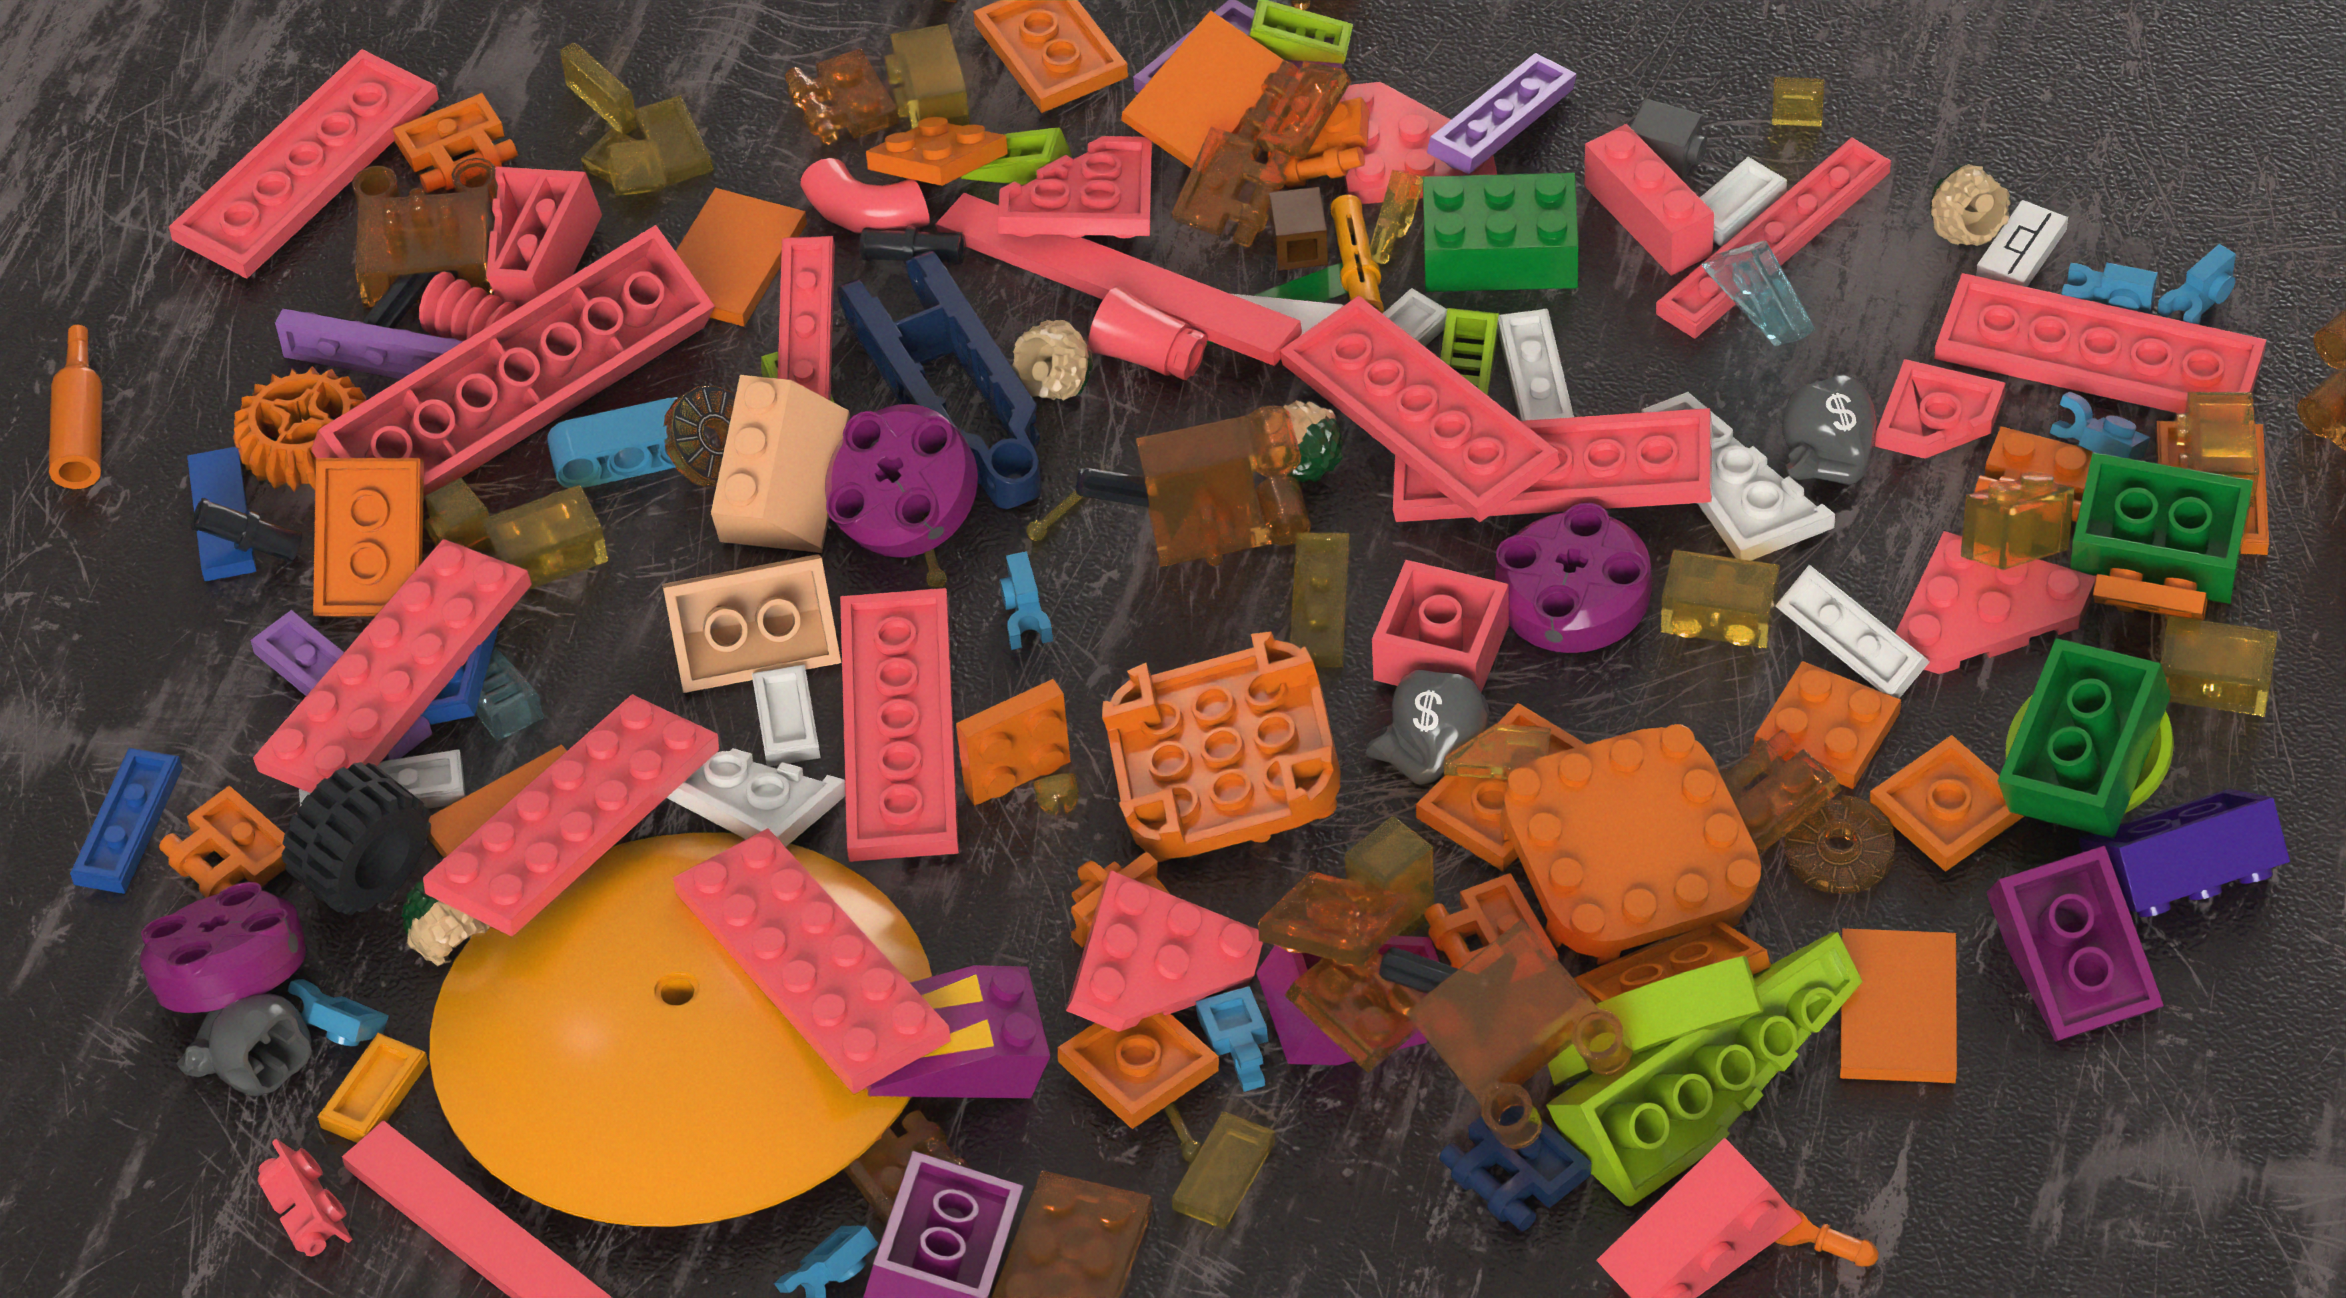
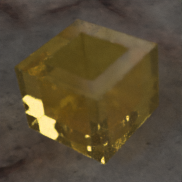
(456, 516)

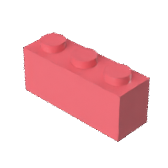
(1649, 199)

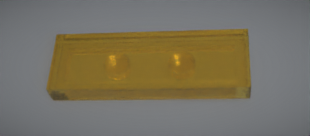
(1321, 596)

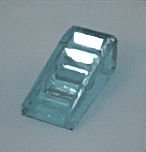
(514, 712)

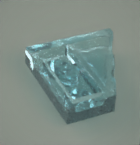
(1761, 291)

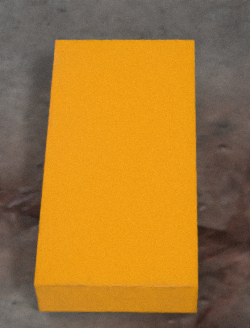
(373, 1088)

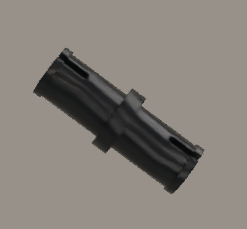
(910, 243)
(246, 530)

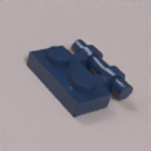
(1542, 1169)

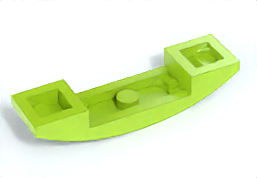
(1671, 1010)

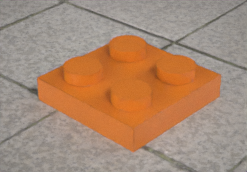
(936, 151)
(1832, 721)
(1013, 742)
(1945, 803)
(1139, 1067)

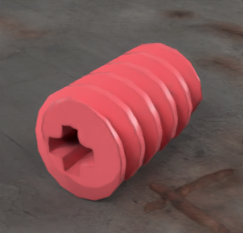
(458, 311)

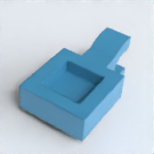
(2205, 284)
(2116, 286)
(2104, 436)
(1021, 593)
(341, 1017)
(1236, 1027)
(832, 1260)

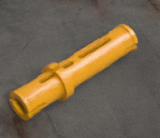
(1350, 221)

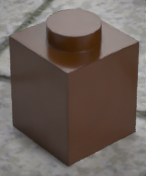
(1298, 228)

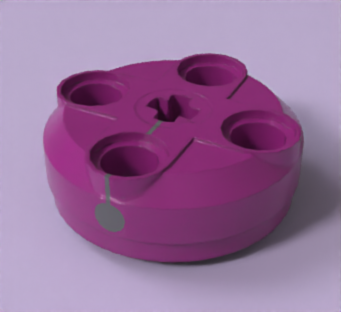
(900, 480)
(1575, 580)
(222, 949)

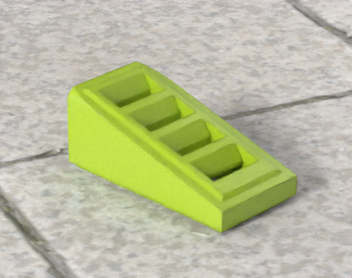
(1284, 32)
(1026, 155)
(1472, 326)

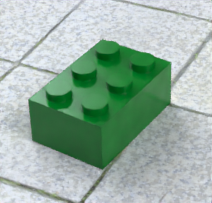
(1500, 232)
(2162, 523)
(2084, 738)

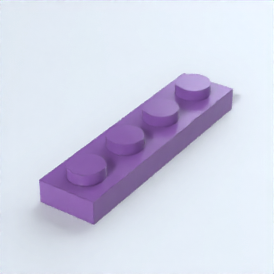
(1501, 113)
(357, 344)
(306, 656)

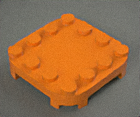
(1222, 749)
(1630, 841)

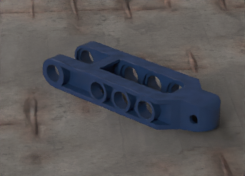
(946, 326)

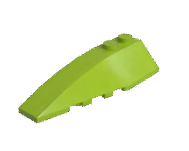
(1688, 1092)

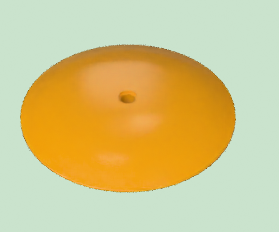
(636, 1064)

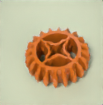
(292, 413)

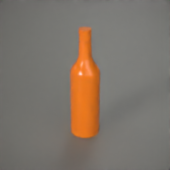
(76, 417)

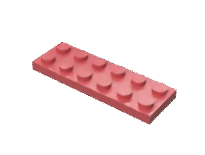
(303, 163)
(2092, 345)
(1420, 408)
(1602, 462)
(394, 666)
(898, 725)
(571, 815)
(812, 960)

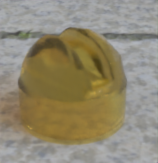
(1055, 790)

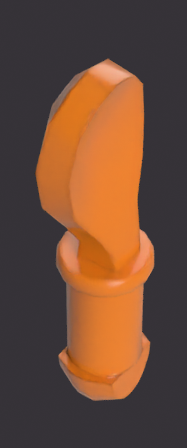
(1859, 1251)

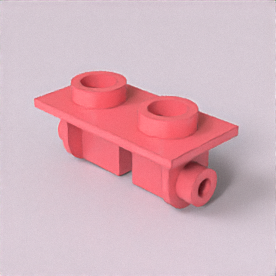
(295, 1181)

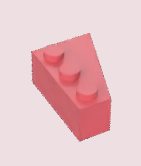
(538, 230)
(1700, 1229)

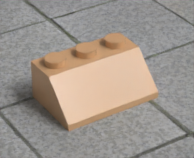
(777, 466)
(751, 622)

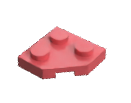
(1937, 410)

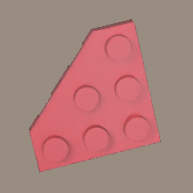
(1397, 141)
(1087, 195)
(1981, 609)
(1156, 955)

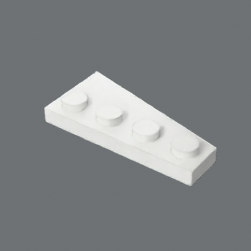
(1750, 501)
(757, 797)

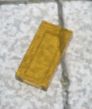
(598, 88)
(676, 138)
(1223, 1170)

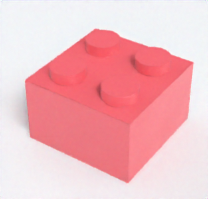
(1440, 625)

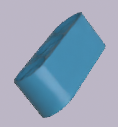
(611, 445)

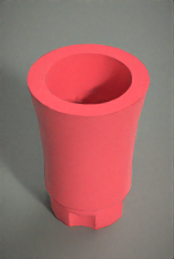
(1145, 336)

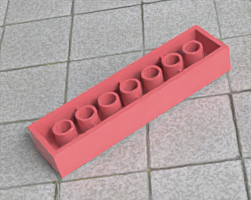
(528, 365)

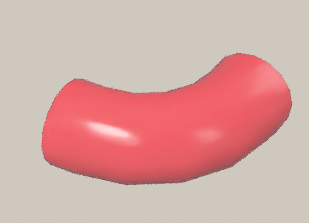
(862, 205)

